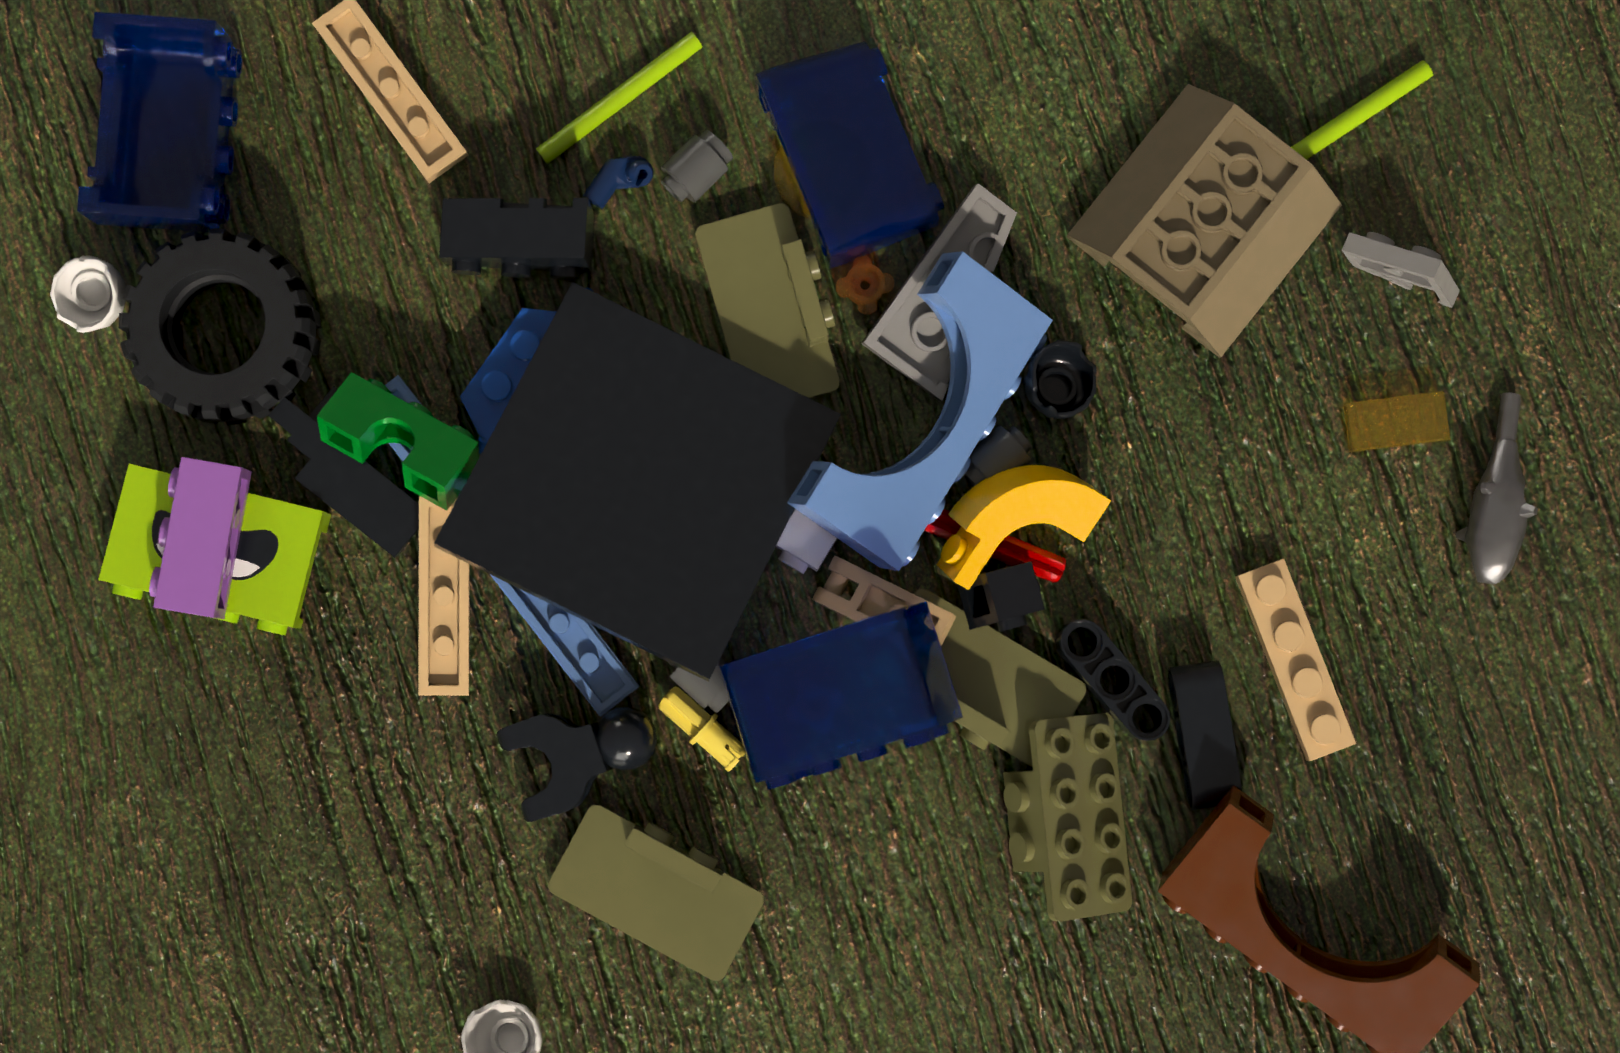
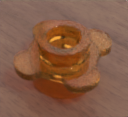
(865, 271)

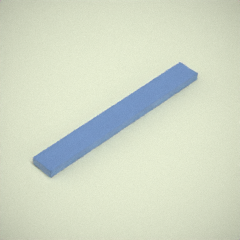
(568, 638)

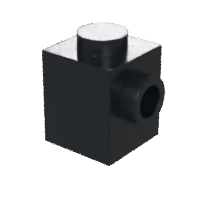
(1002, 597)

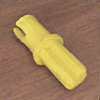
(702, 727)

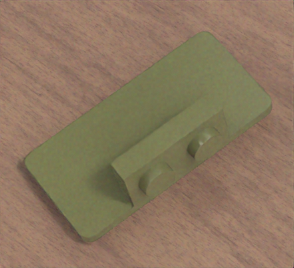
(769, 299)
(1002, 685)
(1070, 817)
(656, 891)

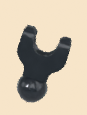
(579, 753)

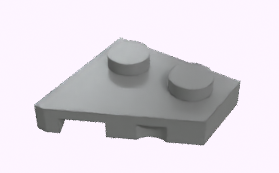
(1401, 266)

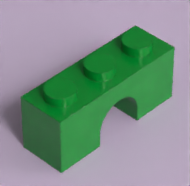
(367, 415)

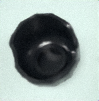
(1060, 379)

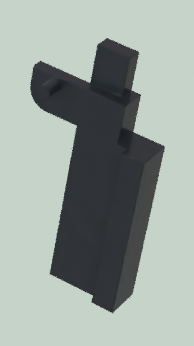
(347, 485)

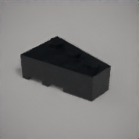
(517, 237)

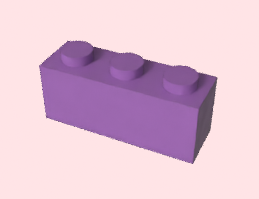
(200, 538)

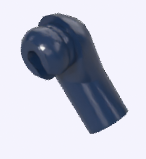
(618, 174)

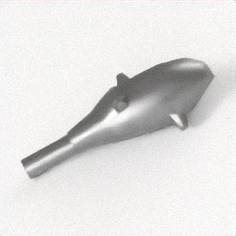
(1498, 503)

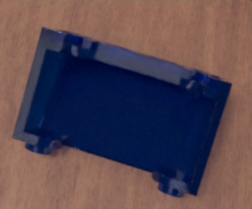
(848, 151)

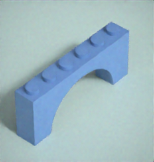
(989, 343)

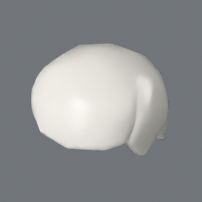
(88, 293)
(502, 1028)

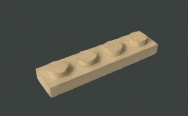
(390, 89)
(442, 611)
(1295, 660)

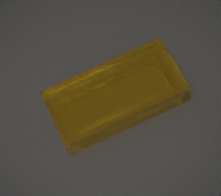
(1396, 422)

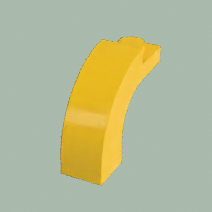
(1012, 501)

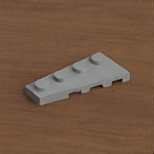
(908, 330)

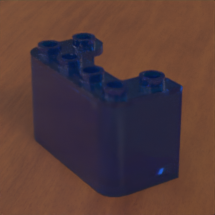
(163, 123)
(841, 695)

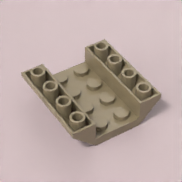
(1208, 215)

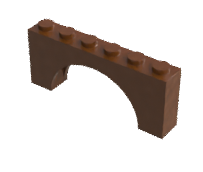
(1385, 1003)

